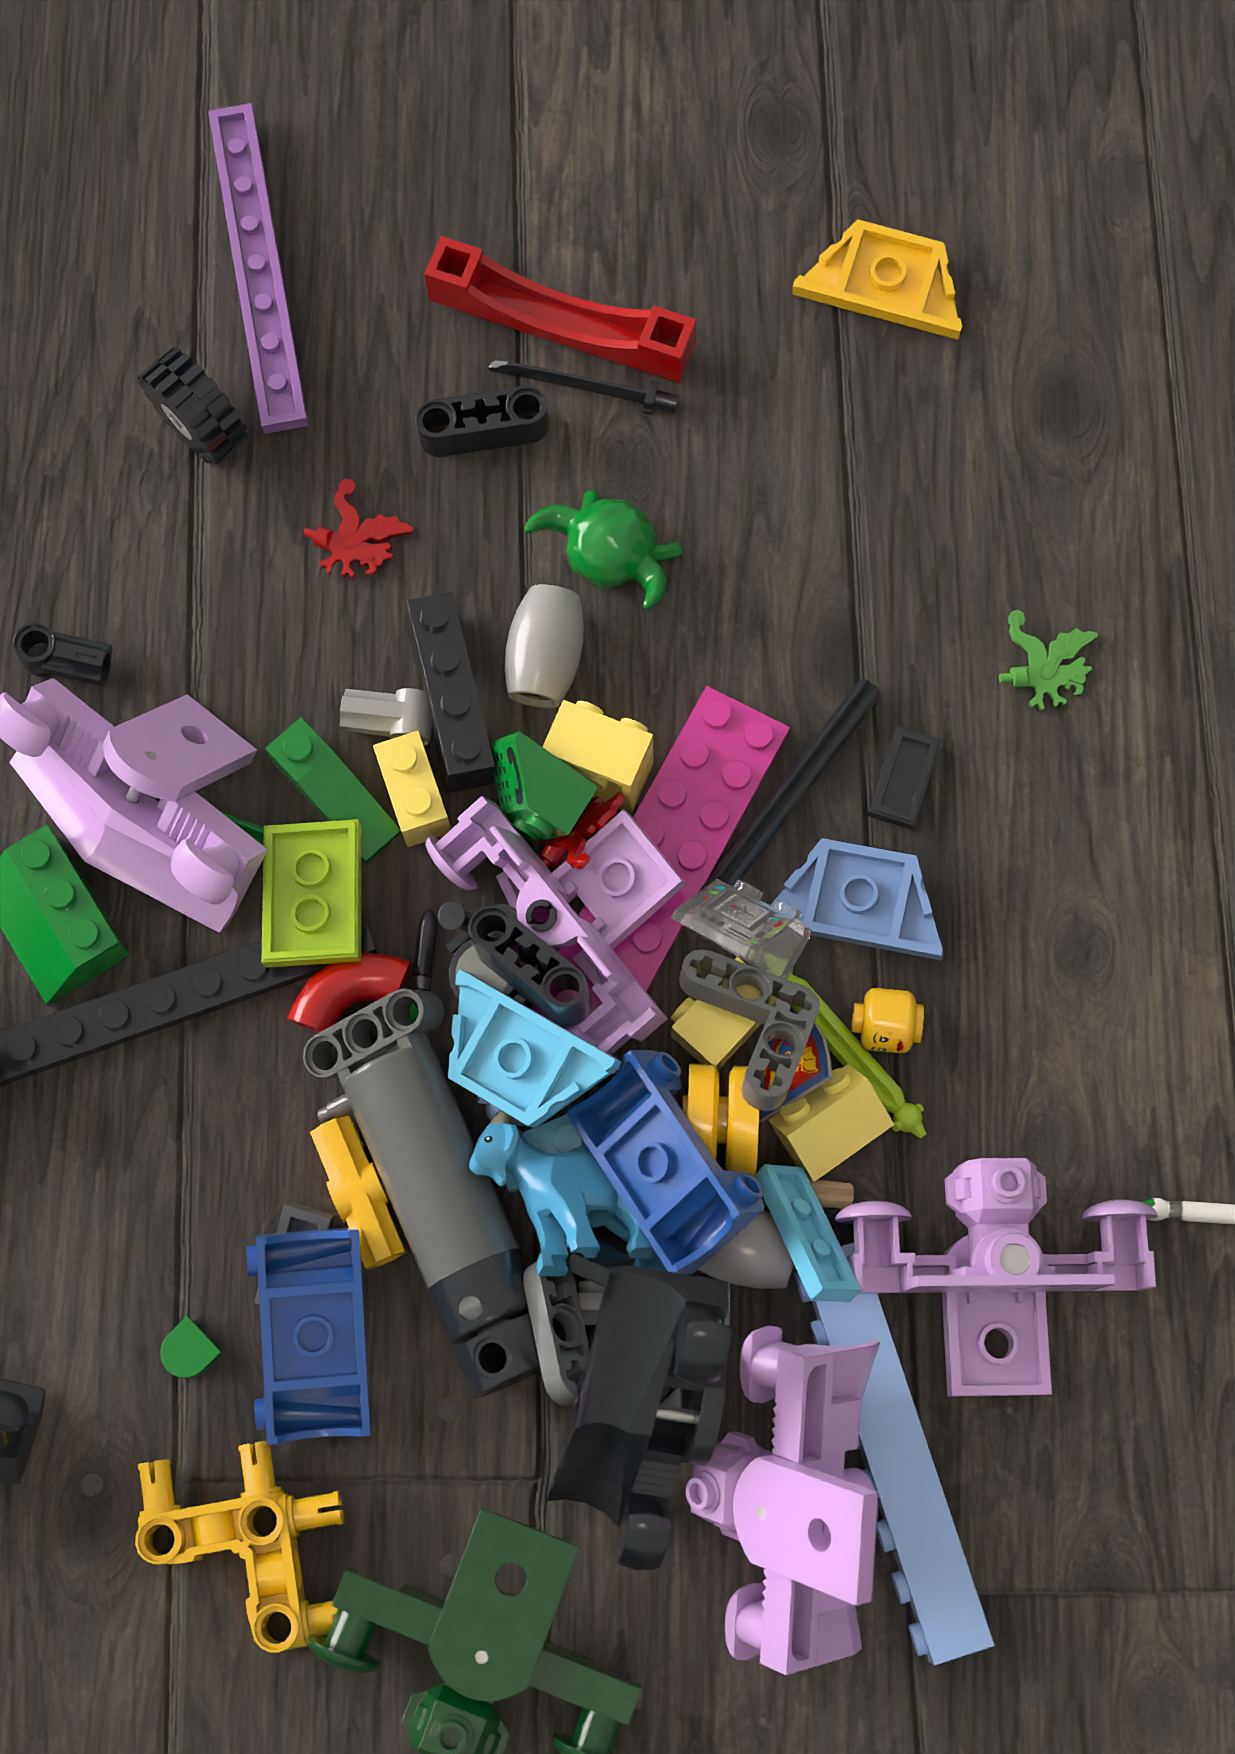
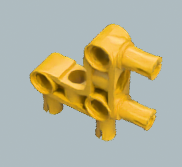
(226, 1525)

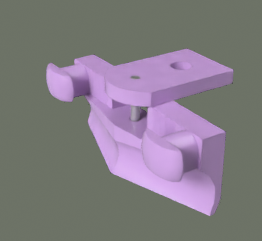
(103, 787)

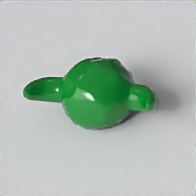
(609, 544)

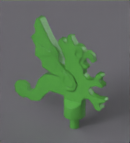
(1044, 669)

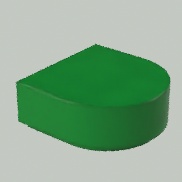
(188, 1350)

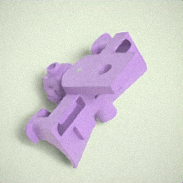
(796, 1504)

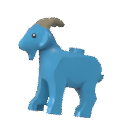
(562, 1196)

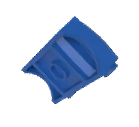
(663, 1165)
(311, 1334)

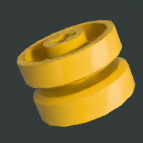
(723, 1118)

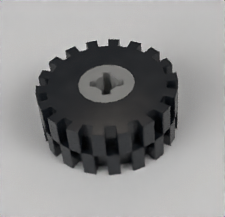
(193, 406)

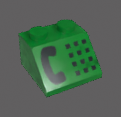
(538, 788)

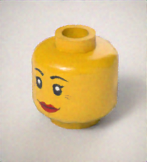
(888, 1020)

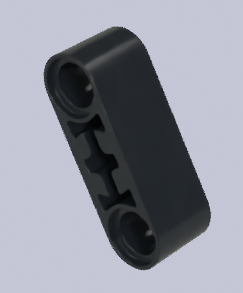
(480, 406)
(555, 969)

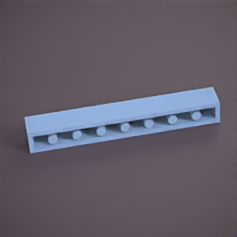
(910, 1496)

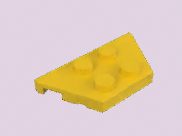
(887, 278)

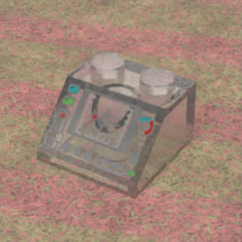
(746, 926)

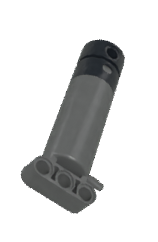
(423, 1161)

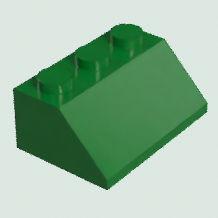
(54, 917)

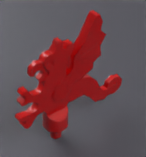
(350, 540)
(592, 819)

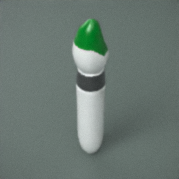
(1192, 1211)

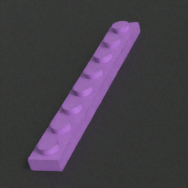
(258, 269)

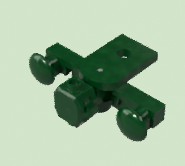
(483, 1645)

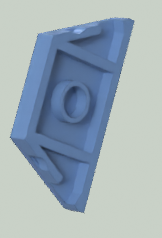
(864, 898)

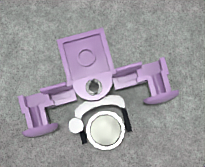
(619, 886)

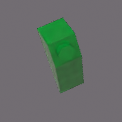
(330, 785)

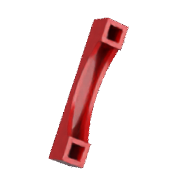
(641, 339)

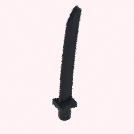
(651, 398)

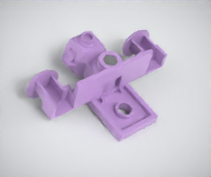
(998, 1270)

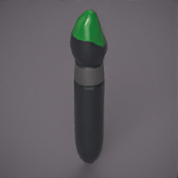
(423, 957)

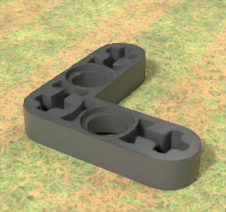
(777, 1020)
(558, 1358)

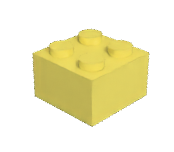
(603, 750)

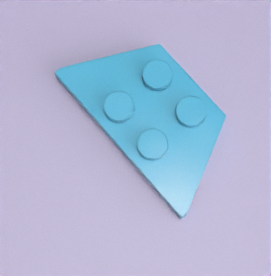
(519, 1055)

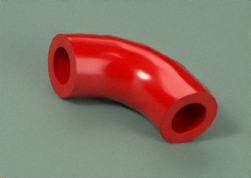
(344, 984)

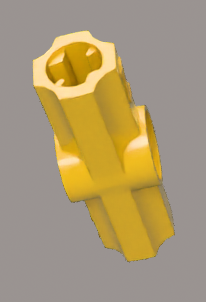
(358, 1191)

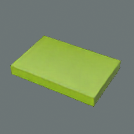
(312, 893)

